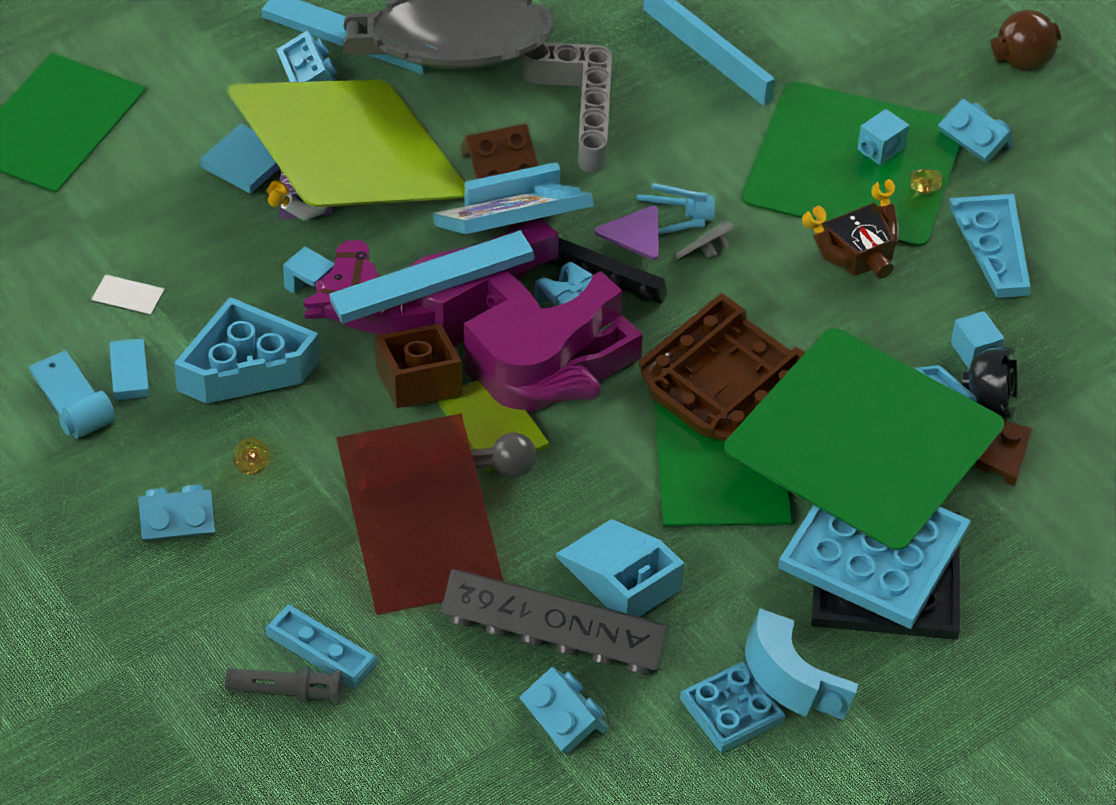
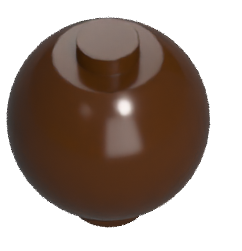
(1026, 40)

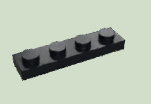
(641, 283)

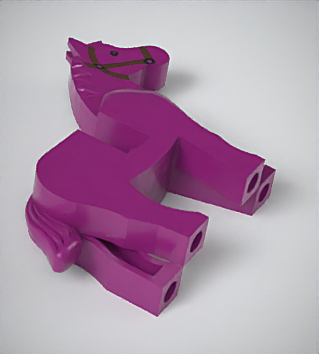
(510, 343)

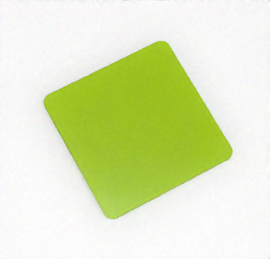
(347, 142)

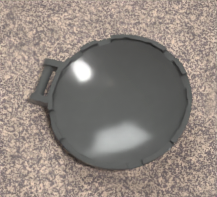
(463, 31)

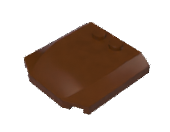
(716, 368)

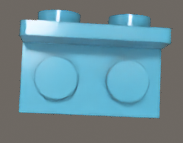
(306, 59)

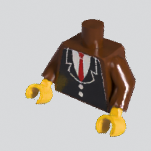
(860, 238)

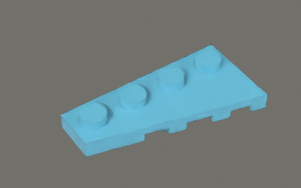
(996, 241)

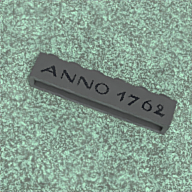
(555, 619)

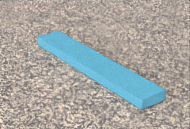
(321, 24)
(713, 48)
(431, 277)

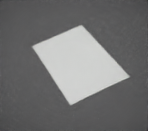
(128, 294)

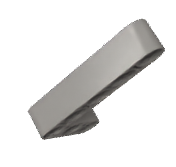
(584, 67)

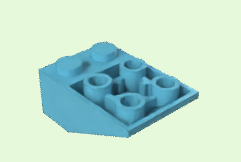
(624, 567)

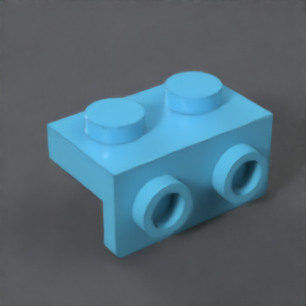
(976, 131)
(176, 514)
(562, 709)

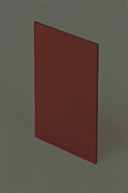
(417, 510)

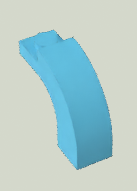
(787, 675)

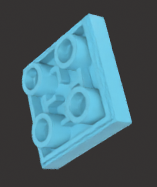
(240, 159)
(732, 707)

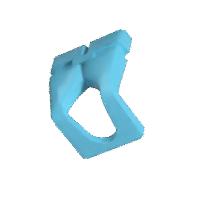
(570, 284)

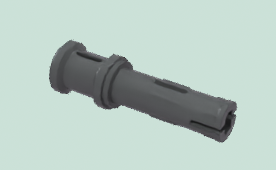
(287, 683)

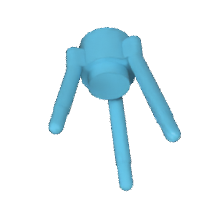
(697, 205)

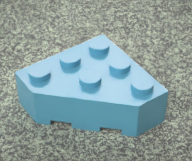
(245, 354)

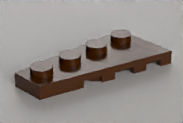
(1006, 452)

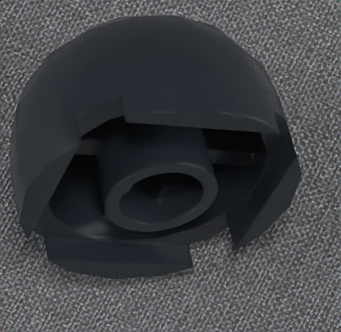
(993, 379)

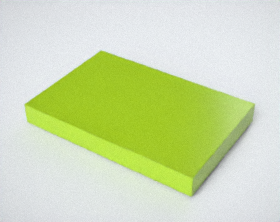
(488, 420)

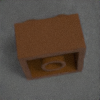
(418, 365)

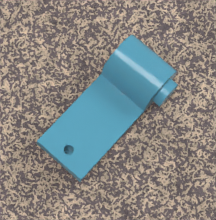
(72, 396)

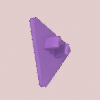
(634, 232)

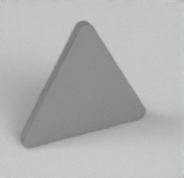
(703, 242)

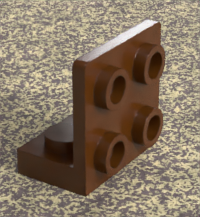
(500, 151)

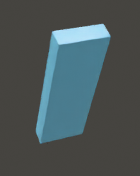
(510, 183)
(320, 645)

